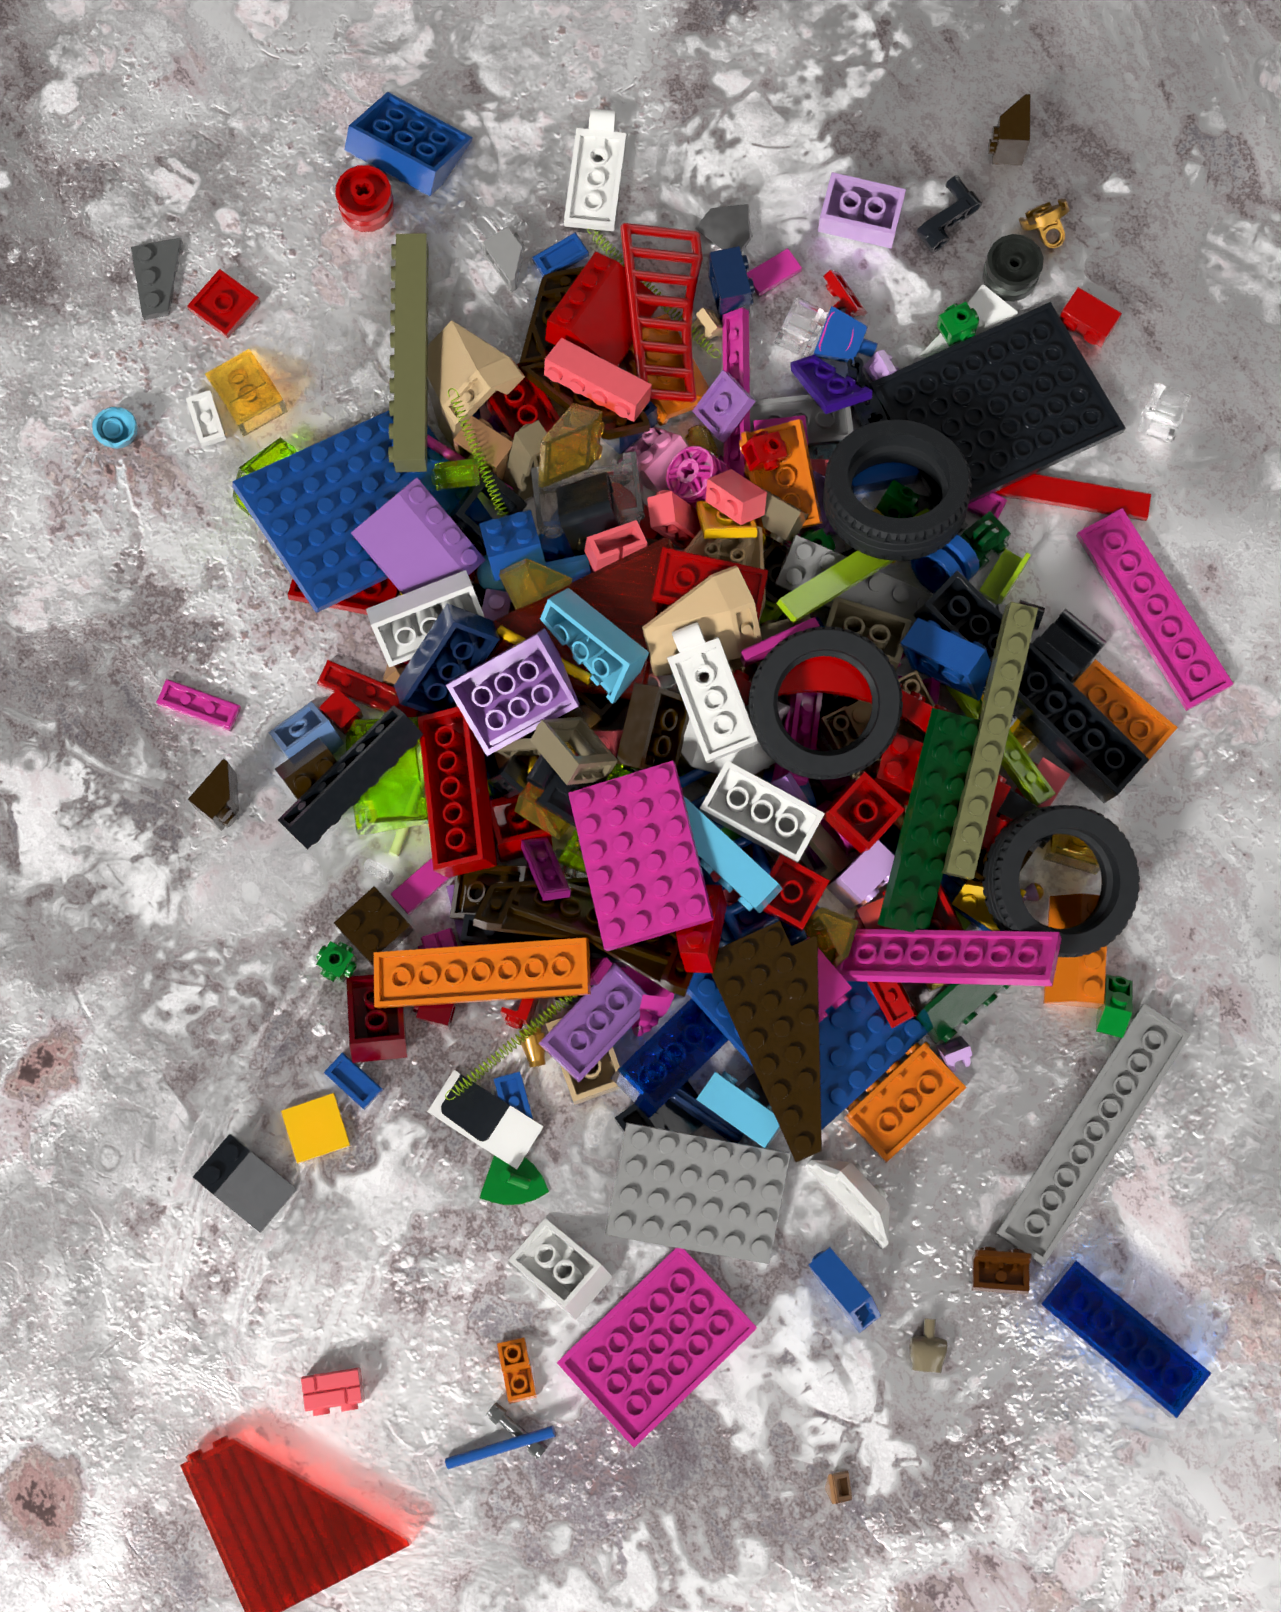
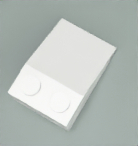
(560, 1268)

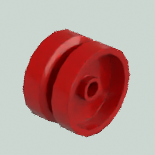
(364, 198)

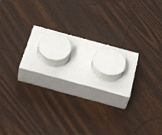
(205, 418)

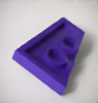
(826, 386)

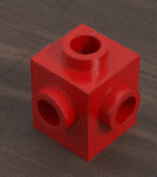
(764, 451)

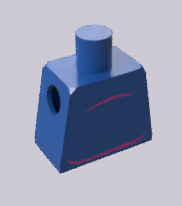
(843, 338)

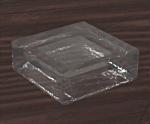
(378, 871)

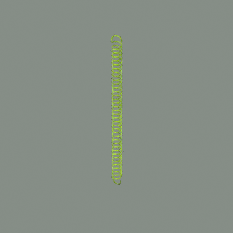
(654, 292)
(481, 463)
(509, 1044)

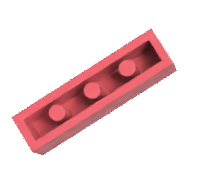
(597, 379)

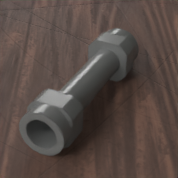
(497, 1414)

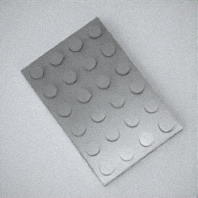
(697, 1193)

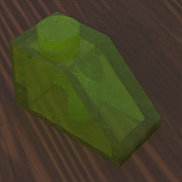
(456, 474)

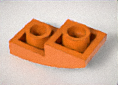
(516, 1370)

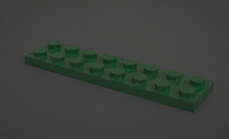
(929, 822)

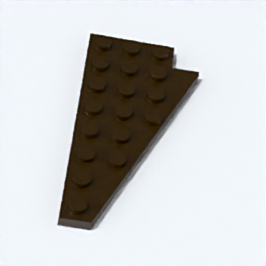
(775, 1009)

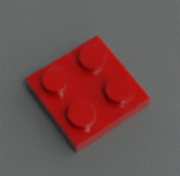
(223, 303)

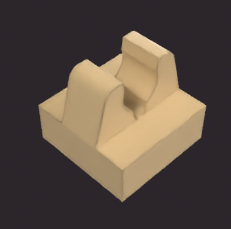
(710, 321)

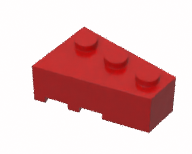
(700, 943)

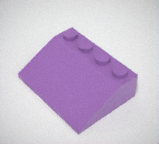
(416, 540)
(514, 692)

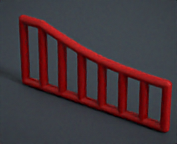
(635, 298)

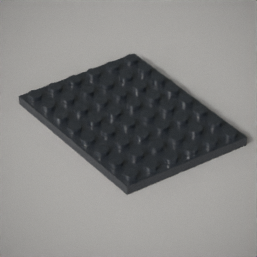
(1005, 400)

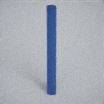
(500, 1447)

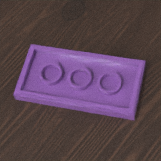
(595, 1023)

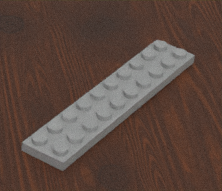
(1093, 1134)

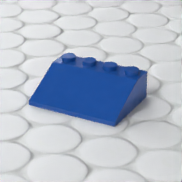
(406, 143)

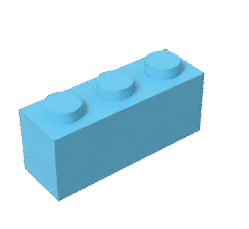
(740, 1108)

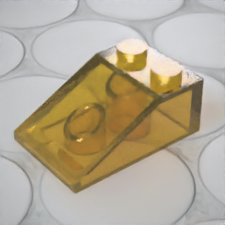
(246, 392)
(571, 445)

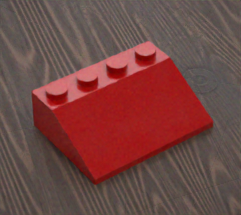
(597, 311)

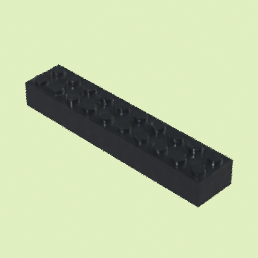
(1046, 698)

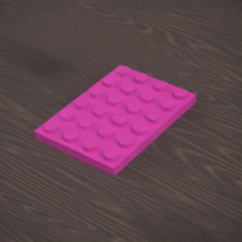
(640, 856)
(656, 1346)

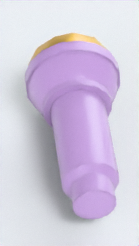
(1034, 892)

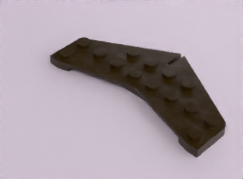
(536, 348)
(521, 910)

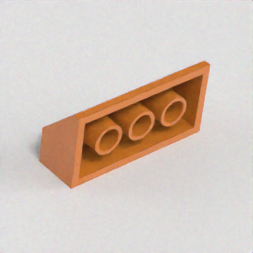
(1082, 978)

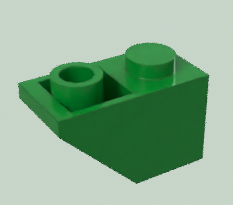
(1117, 1009)

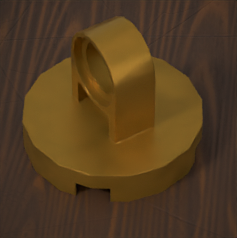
(1046, 218)

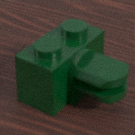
(986, 538)

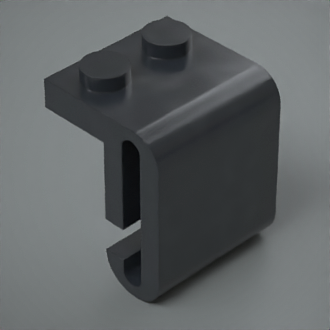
(586, 509)
(1069, 645)

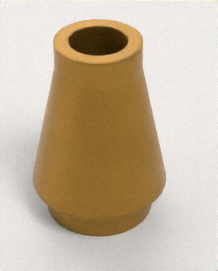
(533, 1051)

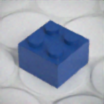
(511, 541)

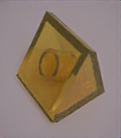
(531, 581)
(1071, 853)
(833, 934)

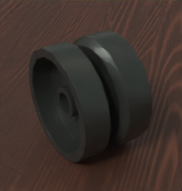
(1013, 267)

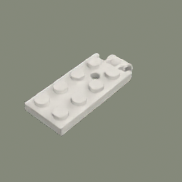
(592, 184)
(712, 705)

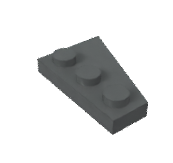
(155, 275)

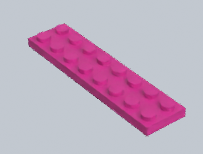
(1154, 609)
(952, 957)

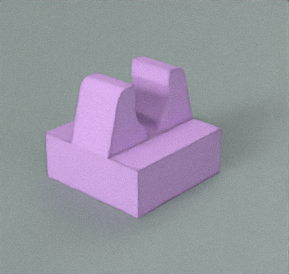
(880, 365)
(954, 1051)

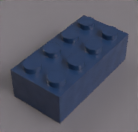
(451, 648)

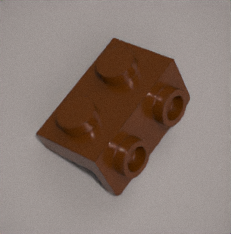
(1001, 1271)

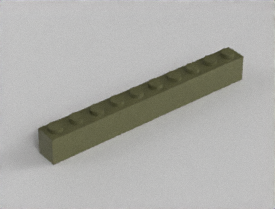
(410, 353)
(991, 739)

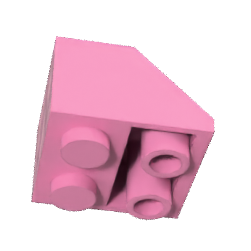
(655, 454)

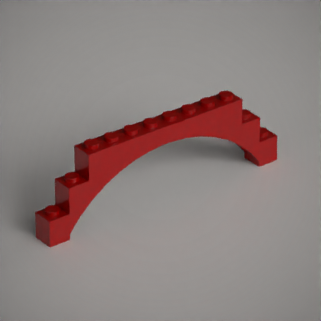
(841, 678)

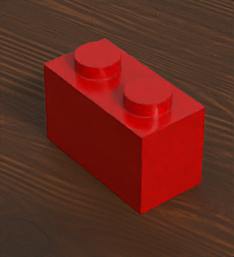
(1089, 317)

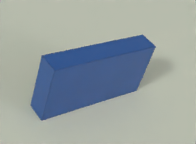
(561, 255)
(353, 1081)

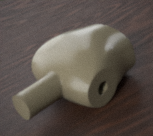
(927, 1350)

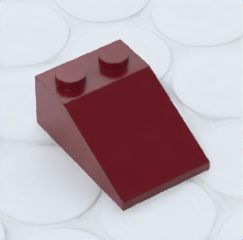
(373, 1031)

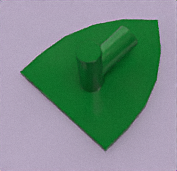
(511, 1185)

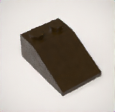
(472, 887)

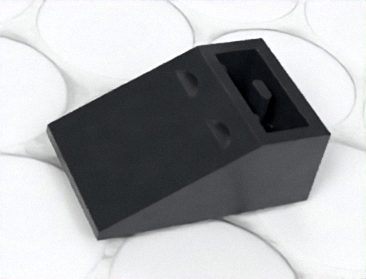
(667, 1117)

